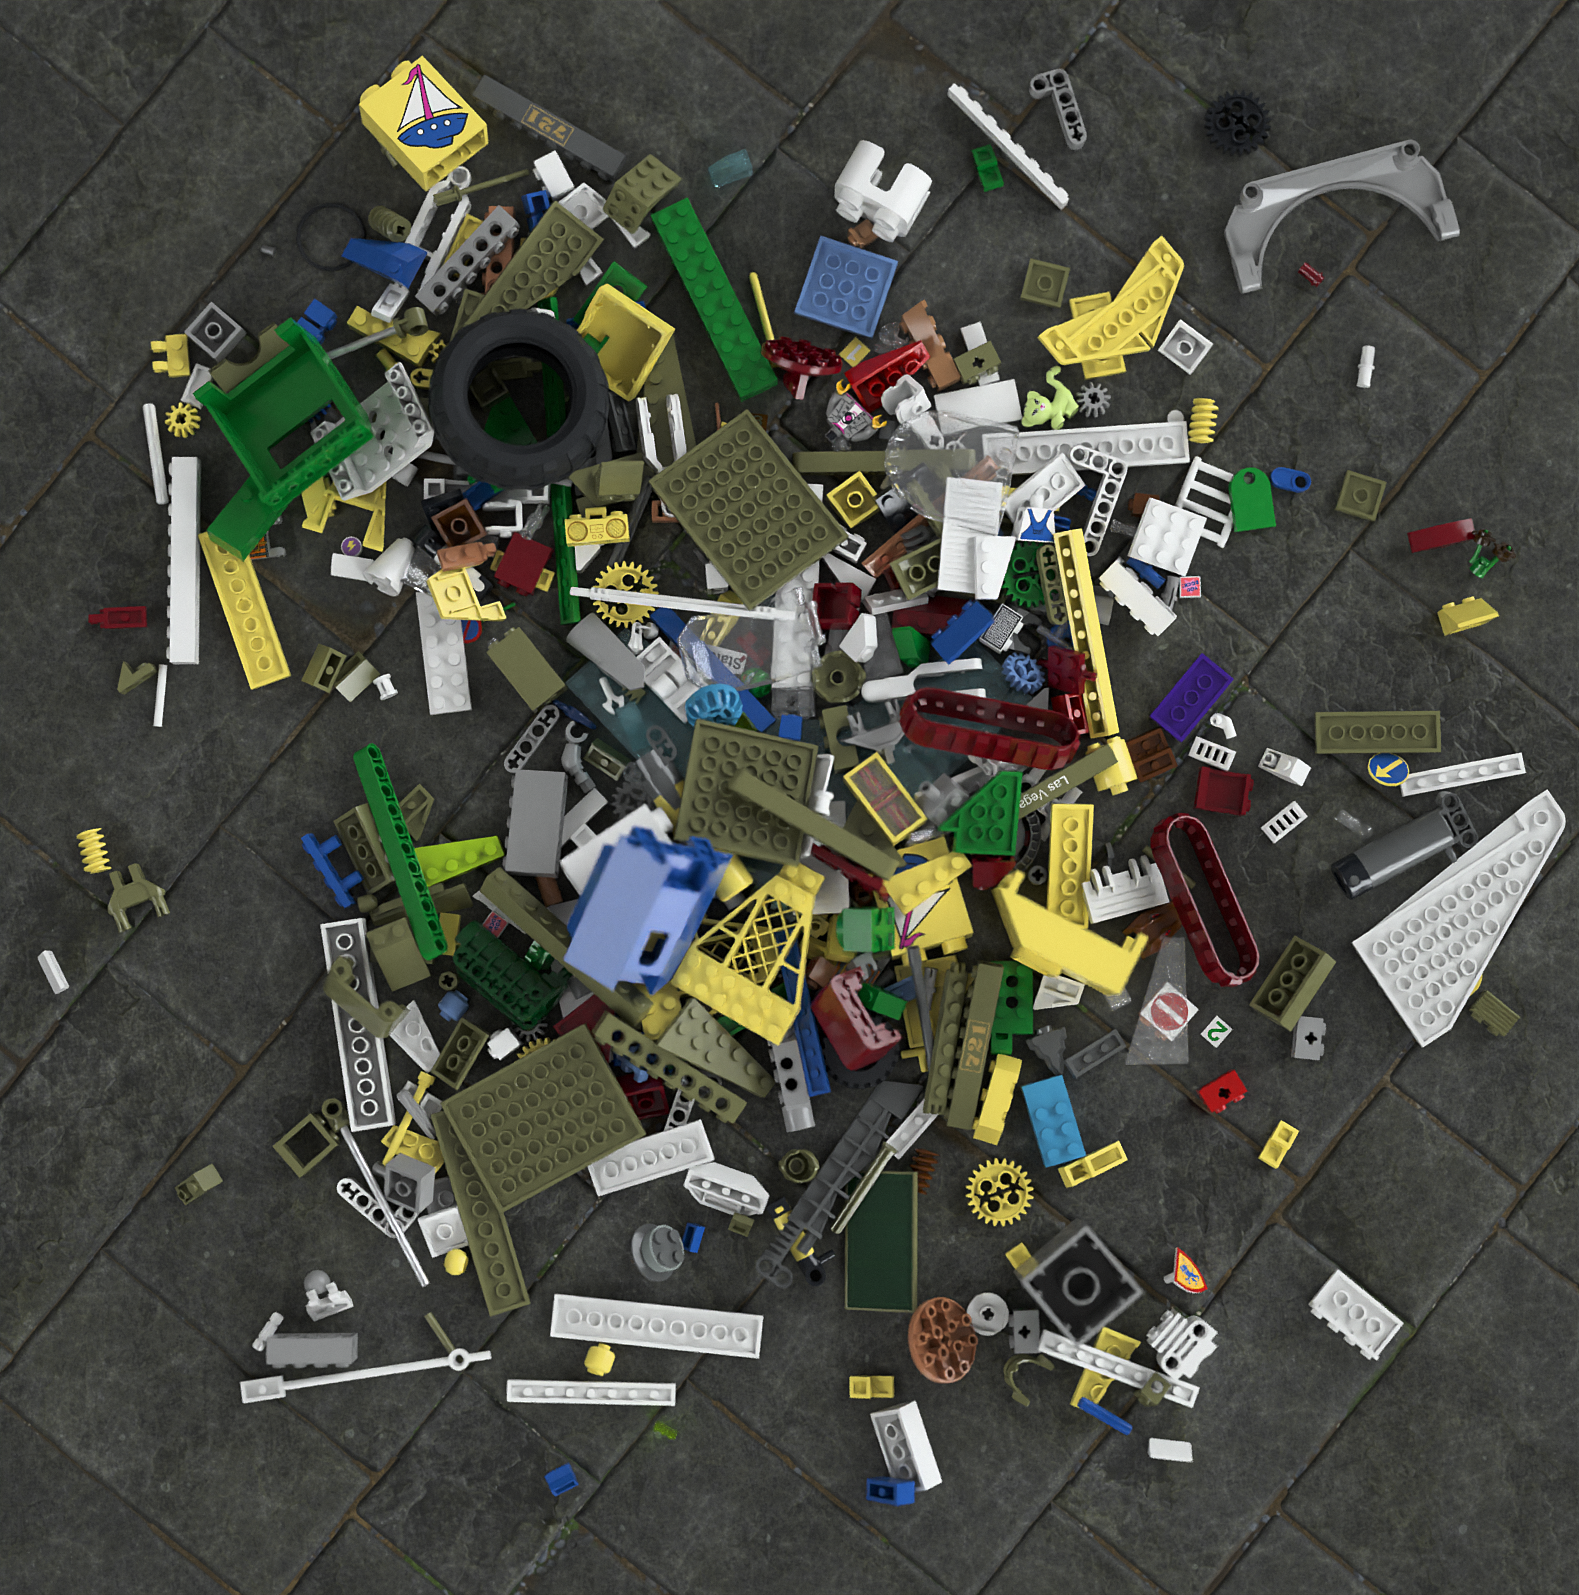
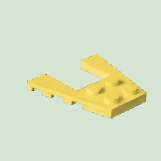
(372, 501)

